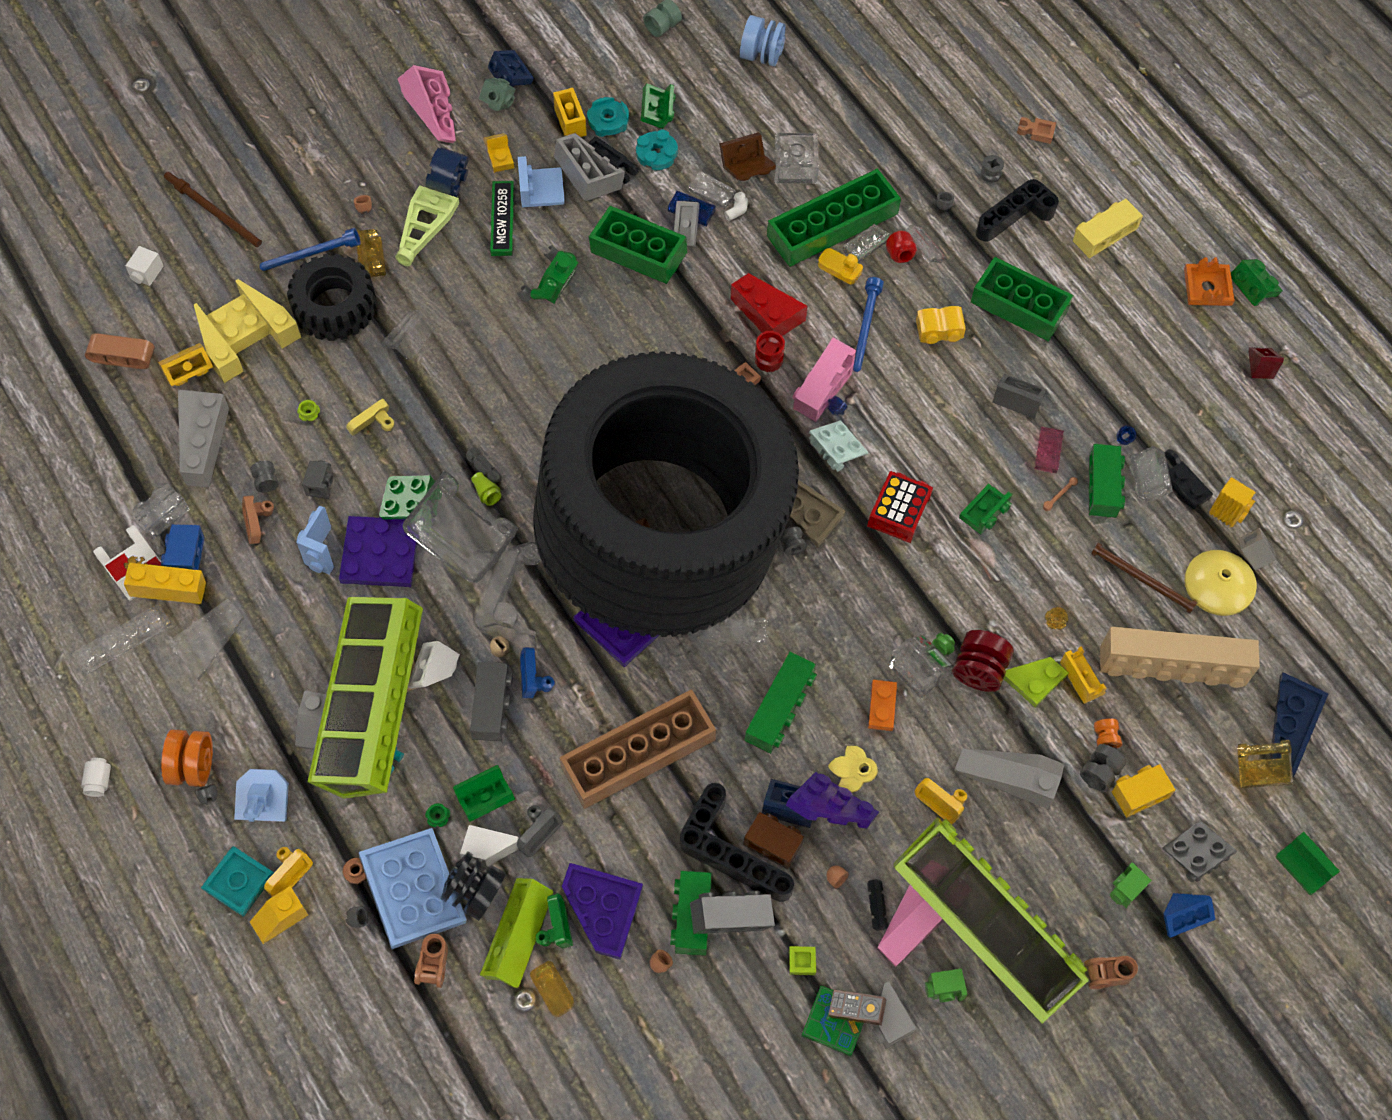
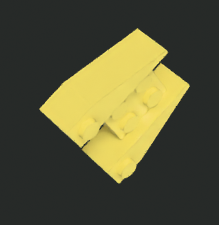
(241, 325)

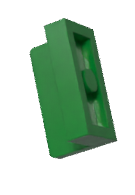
(1307, 863)

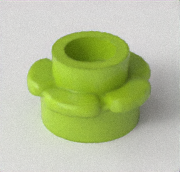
(308, 405)

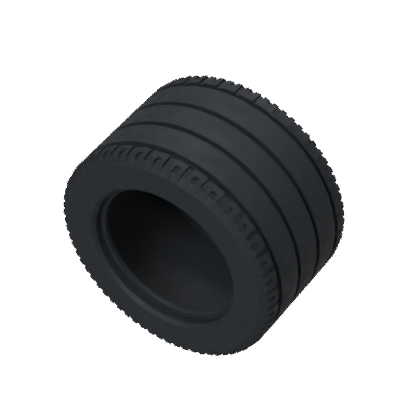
(676, 414)

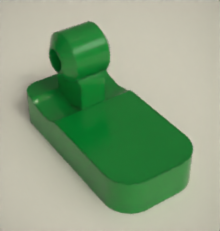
(561, 931)

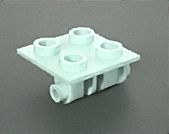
(836, 444)

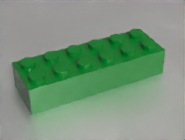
(833, 217)

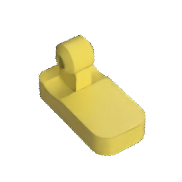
(376, 411)

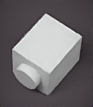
(144, 266)

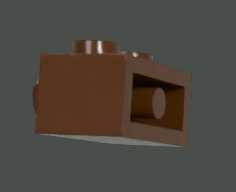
(773, 839)

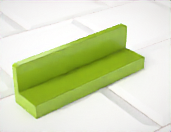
(517, 932)

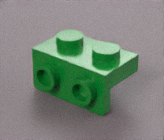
(657, 105)
(1255, 281)
(985, 509)
(483, 793)

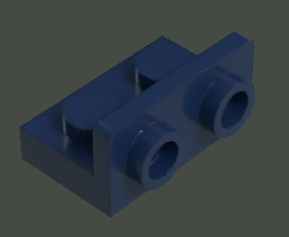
(509, 67)

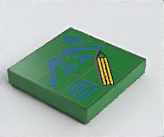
(828, 1031)

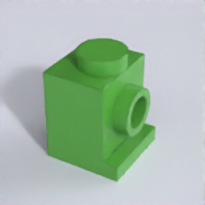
(1129, 885)
(946, 985)

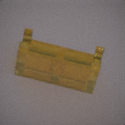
(371, 252)

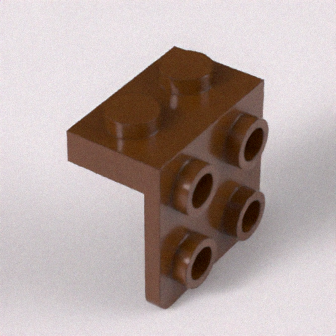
(745, 157)

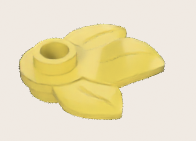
(849, 768)

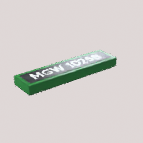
(502, 218)

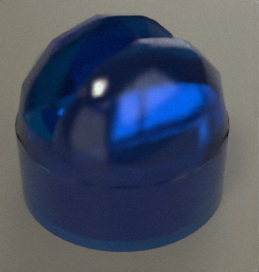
(1123, 430)

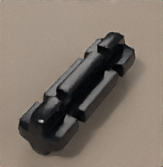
(877, 904)

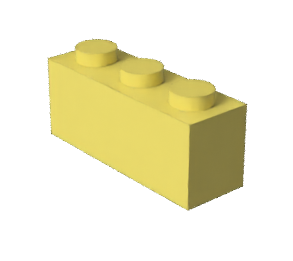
(1107, 228)

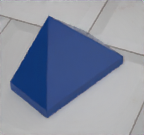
(1187, 912)

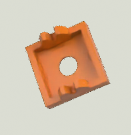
(1212, 272)

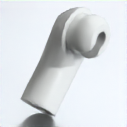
(739, 208)

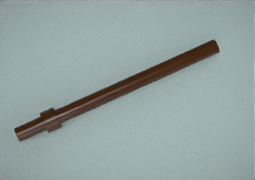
(184, 188)

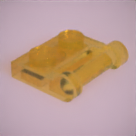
(1268, 771)

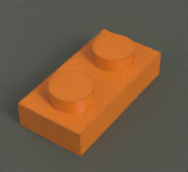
(882, 705)

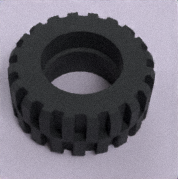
(327, 274)

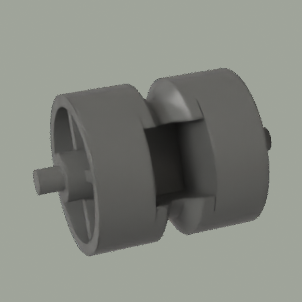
(1103, 767)

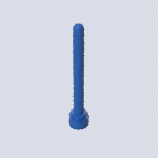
(349, 238)
(873, 289)

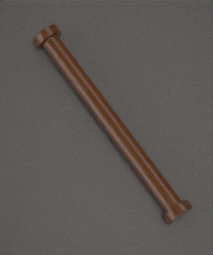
(1144, 578)

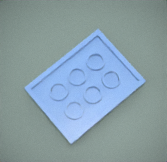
(407, 888)

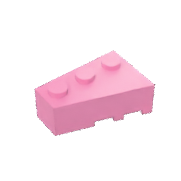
(825, 379)

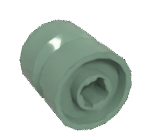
(662, 17)

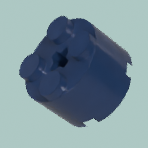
(447, 171)

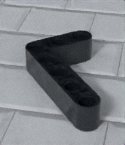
(728, 852)

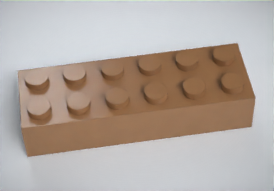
(637, 748)

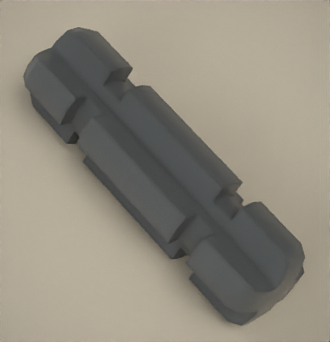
(483, 465)

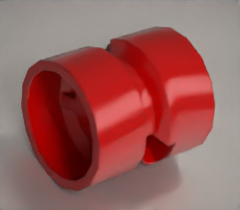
(769, 351)

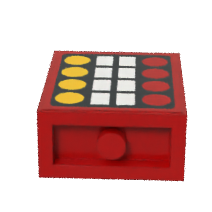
(900, 506)

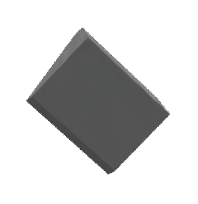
(1018, 395)

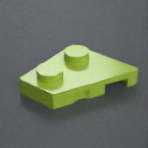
(1036, 679)

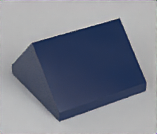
(775, 803)

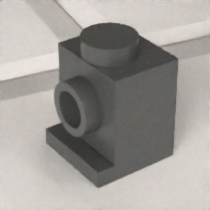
(318, 479)

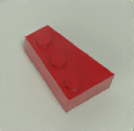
(767, 306)

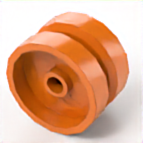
(187, 758)

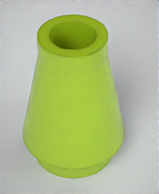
(487, 491)

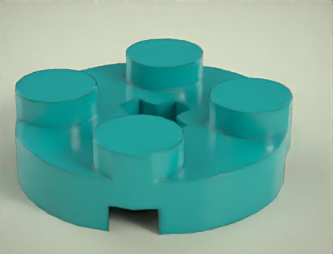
(608, 126)
(660, 140)

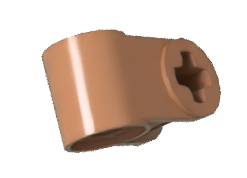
(431, 966)
(1105, 972)

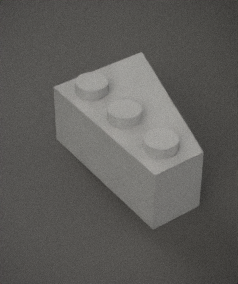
(587, 169)

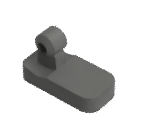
(540, 831)

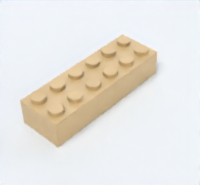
(1179, 656)

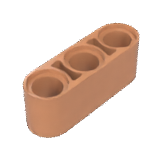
(119, 351)

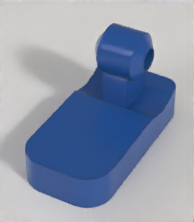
(530, 683)

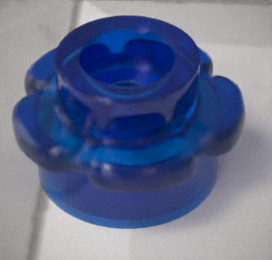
(836, 406)

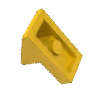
(499, 152)

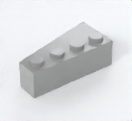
(200, 434)

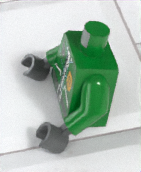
(555, 278)

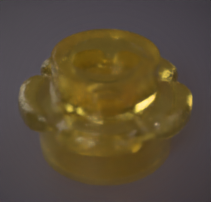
(1059, 613)

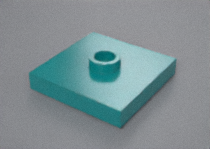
(237, 881)

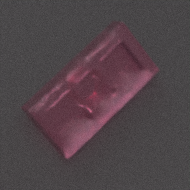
(1048, 450)

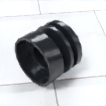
(472, 885)

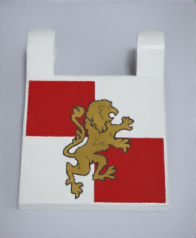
(137, 553)

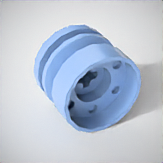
(758, 40)

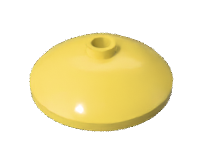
(1213, 590)

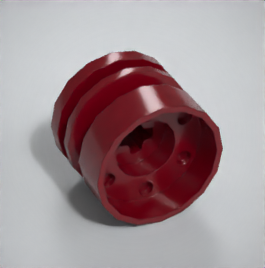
(983, 660)

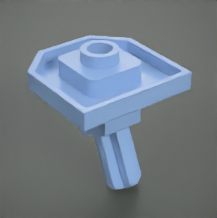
(261, 796)

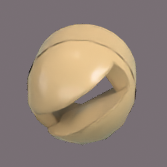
(496, 650)

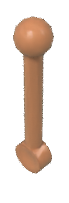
(1047, 506)

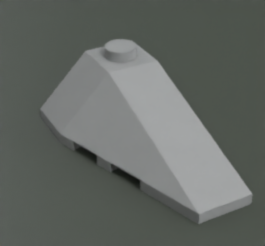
(1019, 774)

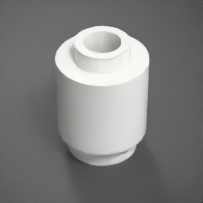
(95, 777)

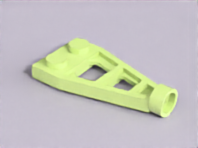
(432, 202)

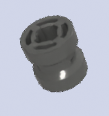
(264, 476)

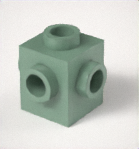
(497, 94)

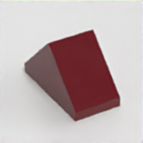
(1264, 362)

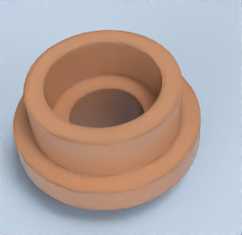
(350, 877)

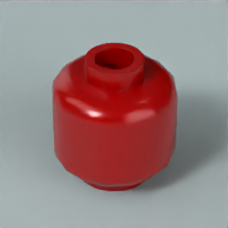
(901, 246)

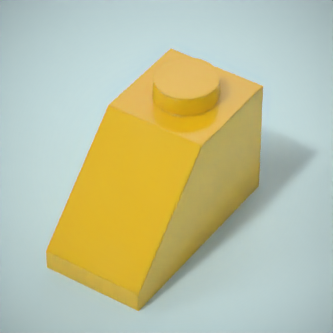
(278, 915)

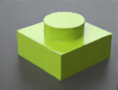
(802, 960)

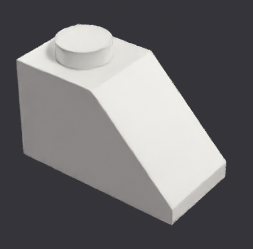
(433, 664)
(488, 845)

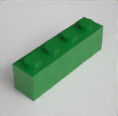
(780, 702)

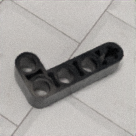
(1028, 197)

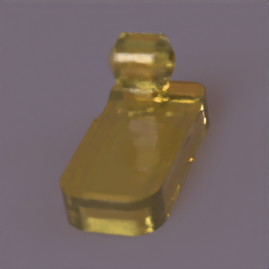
(552, 989)

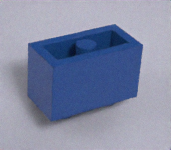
(183, 547)

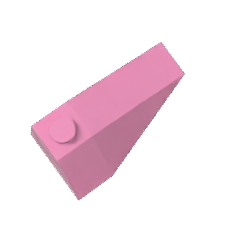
(428, 96)
(908, 927)

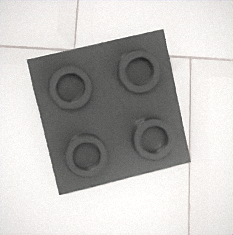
(1199, 851)

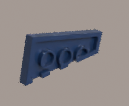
(1296, 715)

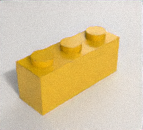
(164, 583)

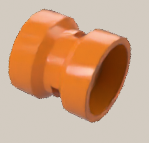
(1108, 732)

